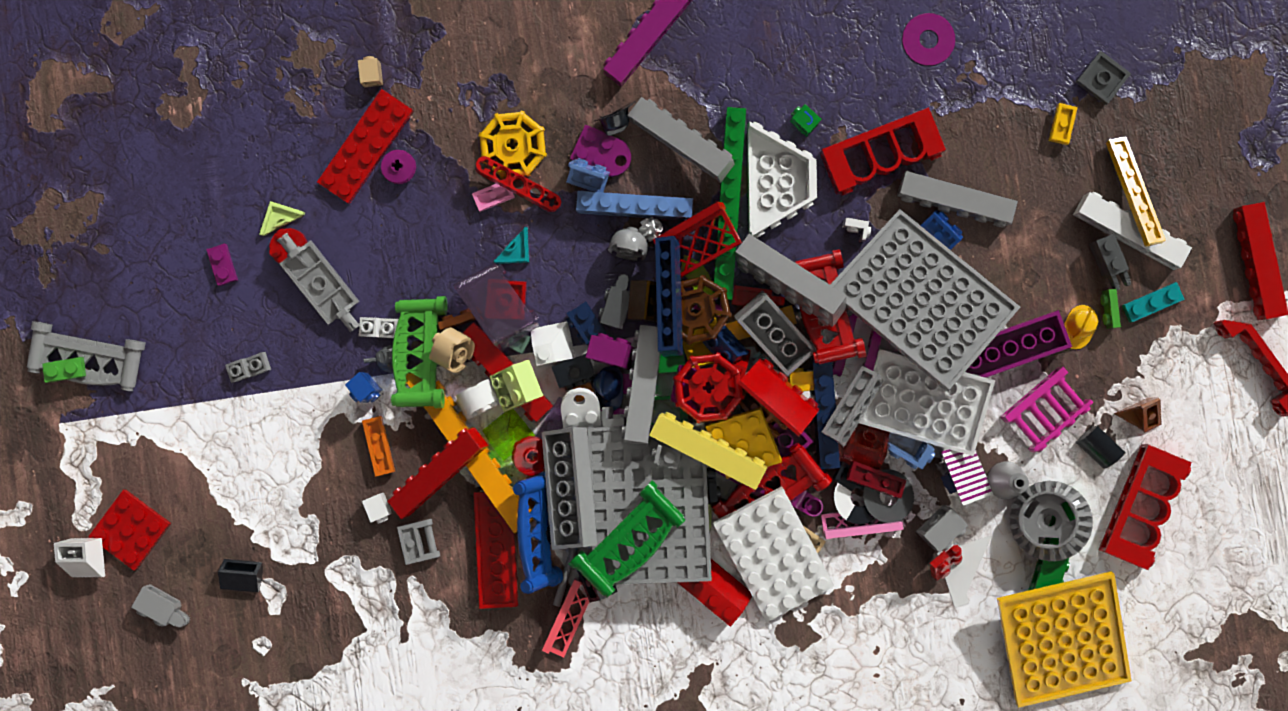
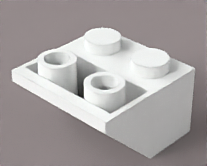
(80, 557)

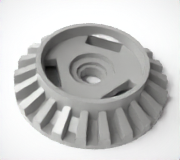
(1072, 534)

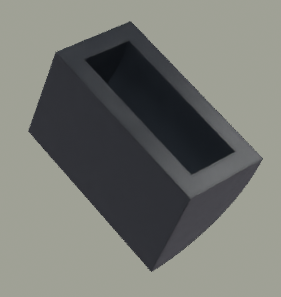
(1100, 447)
(240, 575)

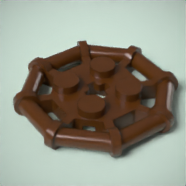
(707, 312)

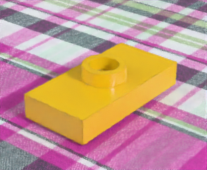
(1062, 124)

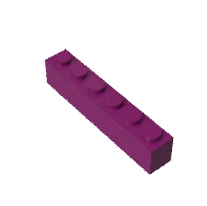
(643, 39)

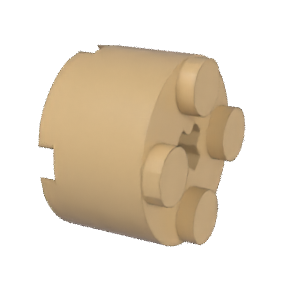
(451, 349)

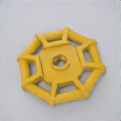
(520, 136)

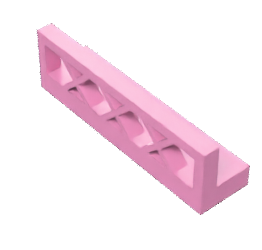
(856, 529)

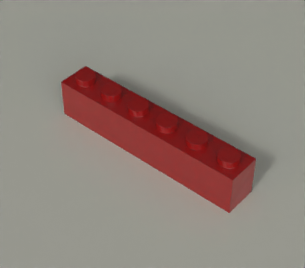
(1260, 261)
(494, 360)
(437, 472)

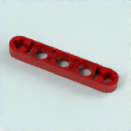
(508, 184)

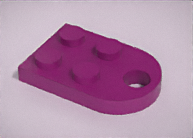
(602, 150)

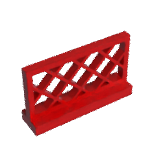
(694, 224)

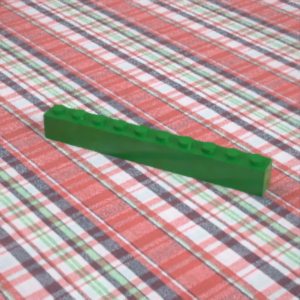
(730, 196)

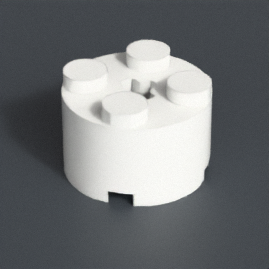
(477, 399)

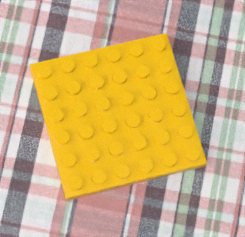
(1064, 639)

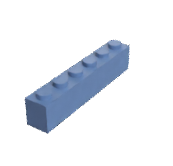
(634, 205)

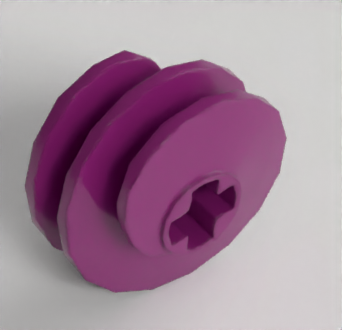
(391, 160)

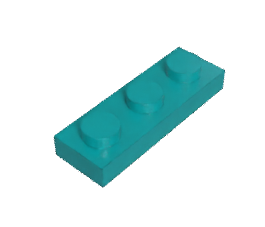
(1153, 302)

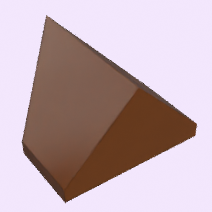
(1143, 414)

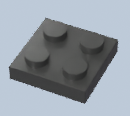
(1103, 77)

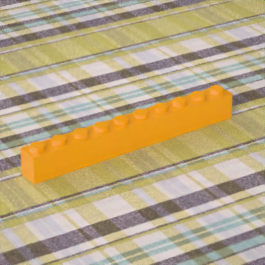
(482, 467)

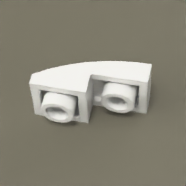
(377, 327)

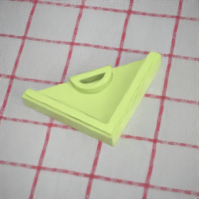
(277, 217)

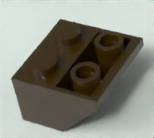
(643, 301)

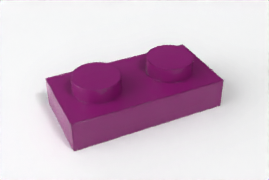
(222, 264)

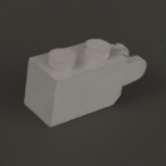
(160, 607)

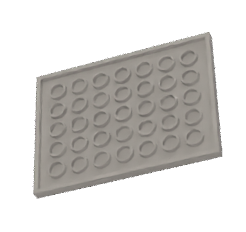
(924, 299)

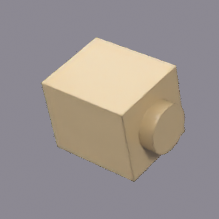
(370, 72)

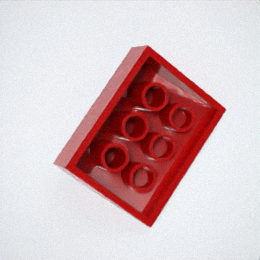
(779, 396)

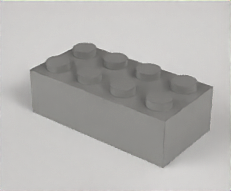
(775, 333)

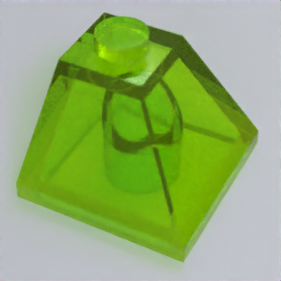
(505, 432)

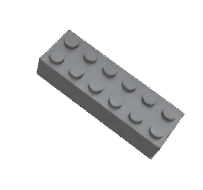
(790, 280)
(569, 488)

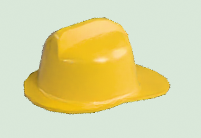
(1081, 325)

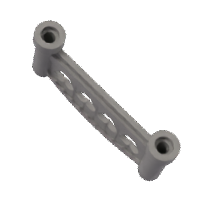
(126, 357)

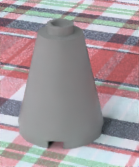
(1007, 480)

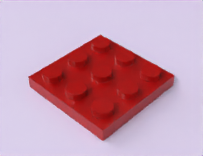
(130, 529)

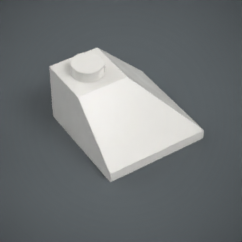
(552, 344)

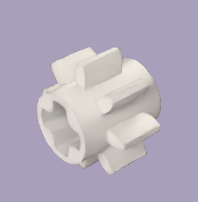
(650, 228)

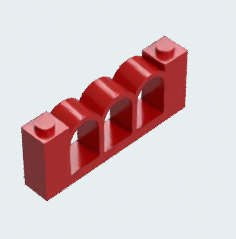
(925, 133)
(1161, 461)

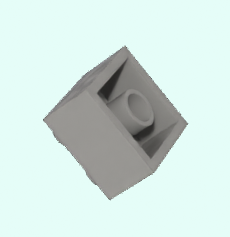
(942, 529)

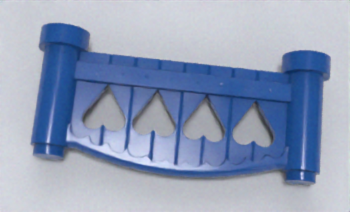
(545, 573)

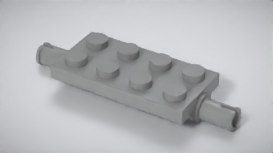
(319, 282)

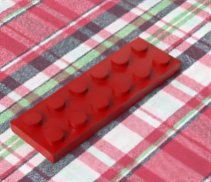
(365, 146)
(494, 556)

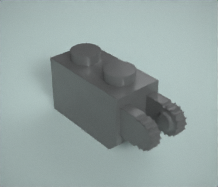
(1110, 260)
(616, 305)

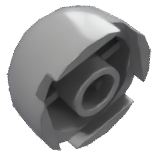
(629, 244)

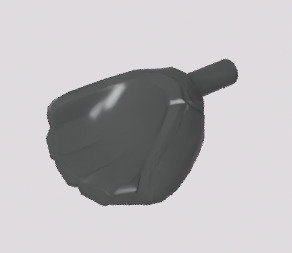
(383, 359)

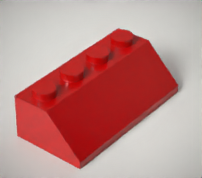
(722, 595)

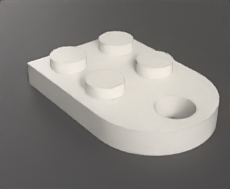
(581, 413)

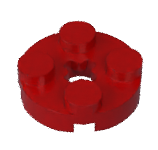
(276, 249)
(522, 449)

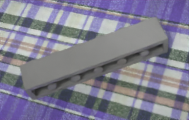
(681, 139)
(956, 199)
(643, 387)

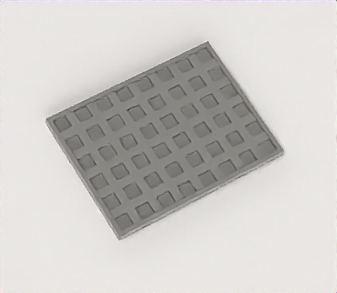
(619, 476)

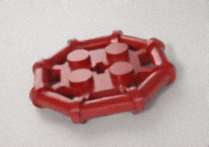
(700, 396)

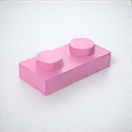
(491, 197)

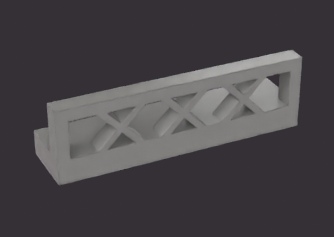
(853, 405)

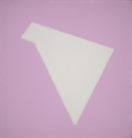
(963, 574)

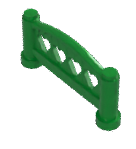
(593, 565)

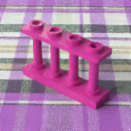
(1043, 390)

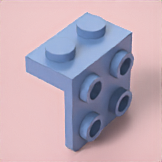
(587, 176)
(922, 456)

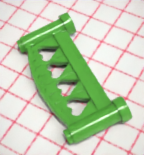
(424, 392)

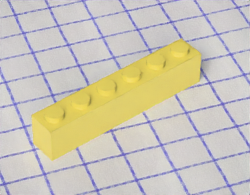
(708, 450)

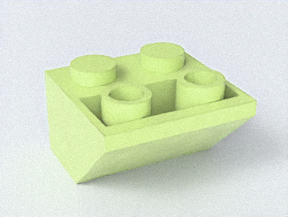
(516, 385)

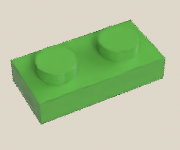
(1110, 302)
(64, 370)

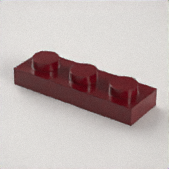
(876, 479)

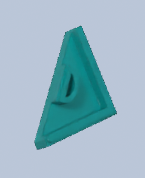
(516, 251)

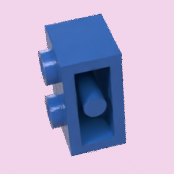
(363, 388)

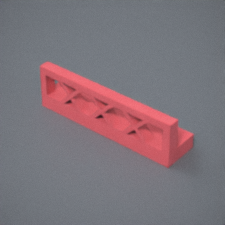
(561, 618)

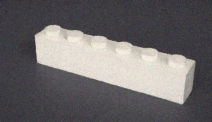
(1113, 220)

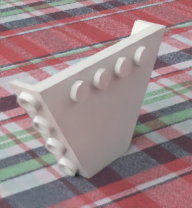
(778, 179)

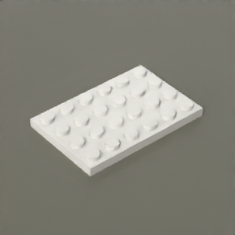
(922, 410)
(773, 554)

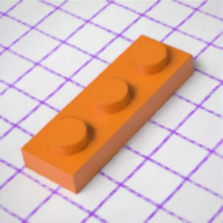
(378, 446)

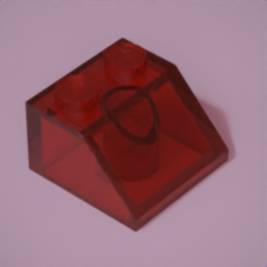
(867, 446)

